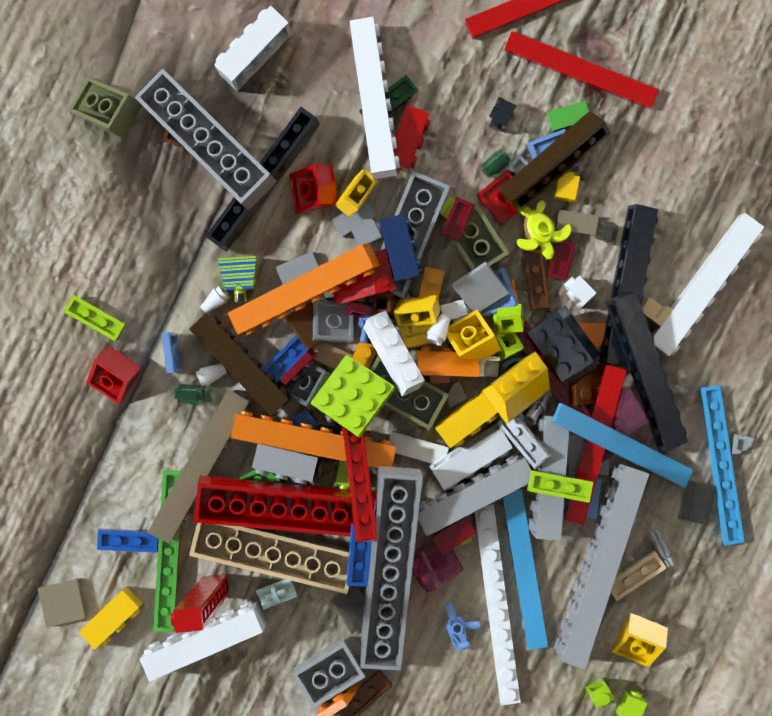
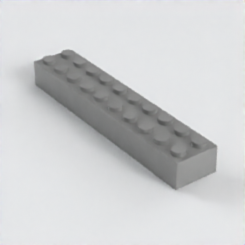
(601, 565)
(390, 568)

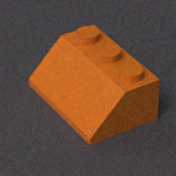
(445, 363)

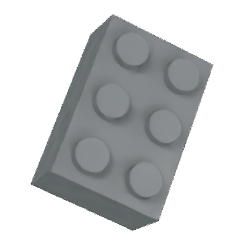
(284, 463)
(328, 672)

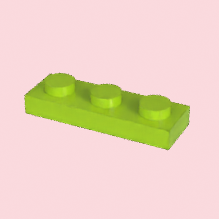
(94, 318)
(560, 486)

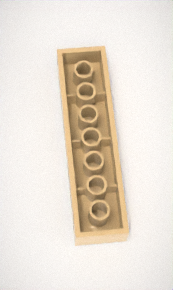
(273, 554)

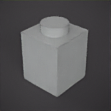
(367, 233)

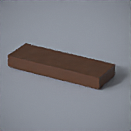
(536, 280)
(367, 694)

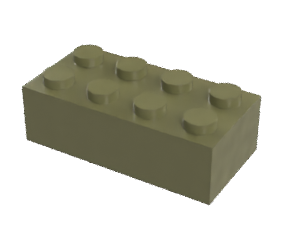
(420, 405)

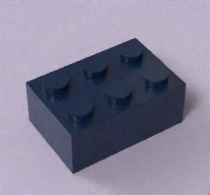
(400, 248)

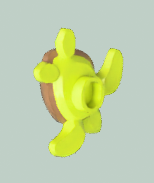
(541, 231)

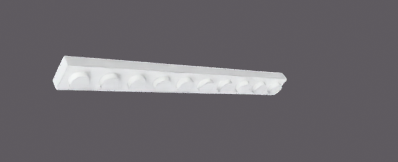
(497, 605)

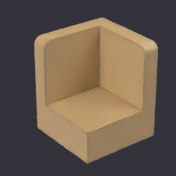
(655, 312)

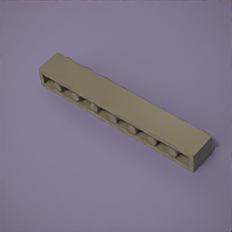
(199, 463)

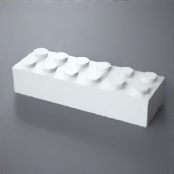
(196, 645)

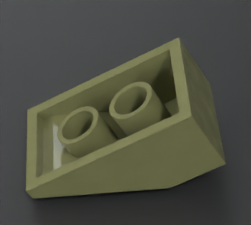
(105, 107)
(480, 242)

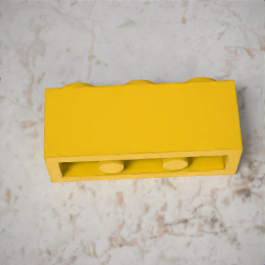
(111, 618)

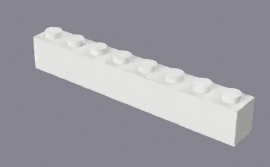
(373, 99)
(706, 283)

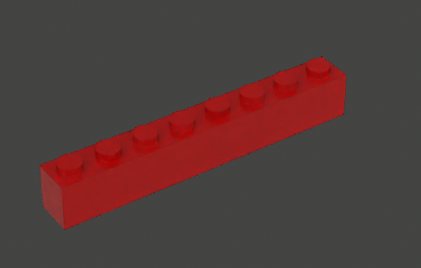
(200, 604)

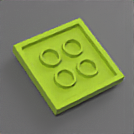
(353, 396)

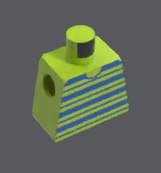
(239, 275)

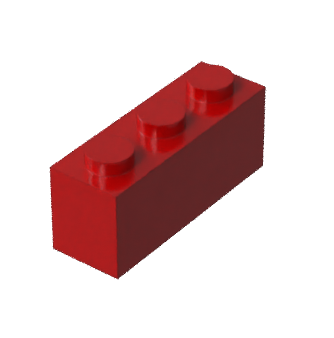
(409, 136)

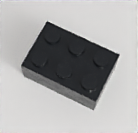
(564, 343)

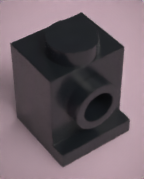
(501, 114)

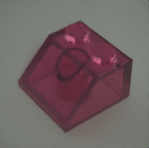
(628, 413)
(433, 568)

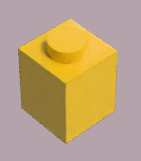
(566, 187)

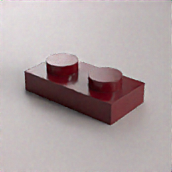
(305, 361)

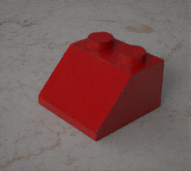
(313, 188)
(113, 374)

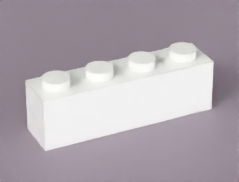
(393, 353)
(470, 457)

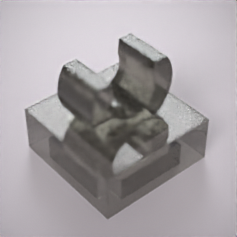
(610, 233)

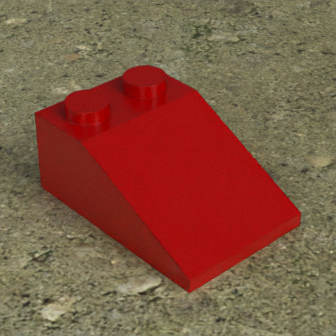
(369, 286)

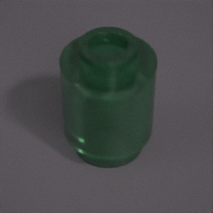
(496, 164)
(189, 394)

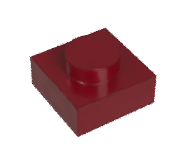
(358, 309)

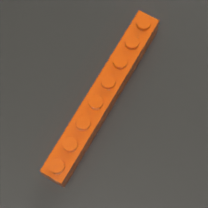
(303, 289)
(306, 439)

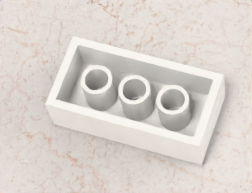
(253, 48)

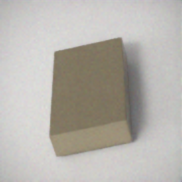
(579, 222)

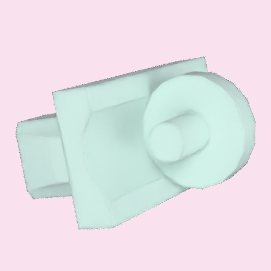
(276, 593)

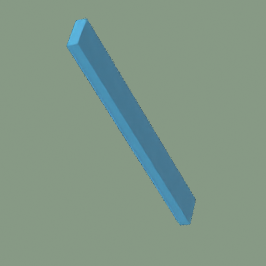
(621, 445)
(722, 465)
(525, 570)

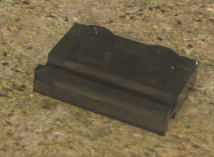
(697, 502)
(351, 608)

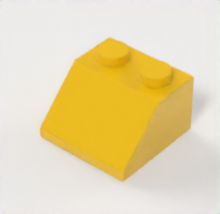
(472, 337)
(640, 640)

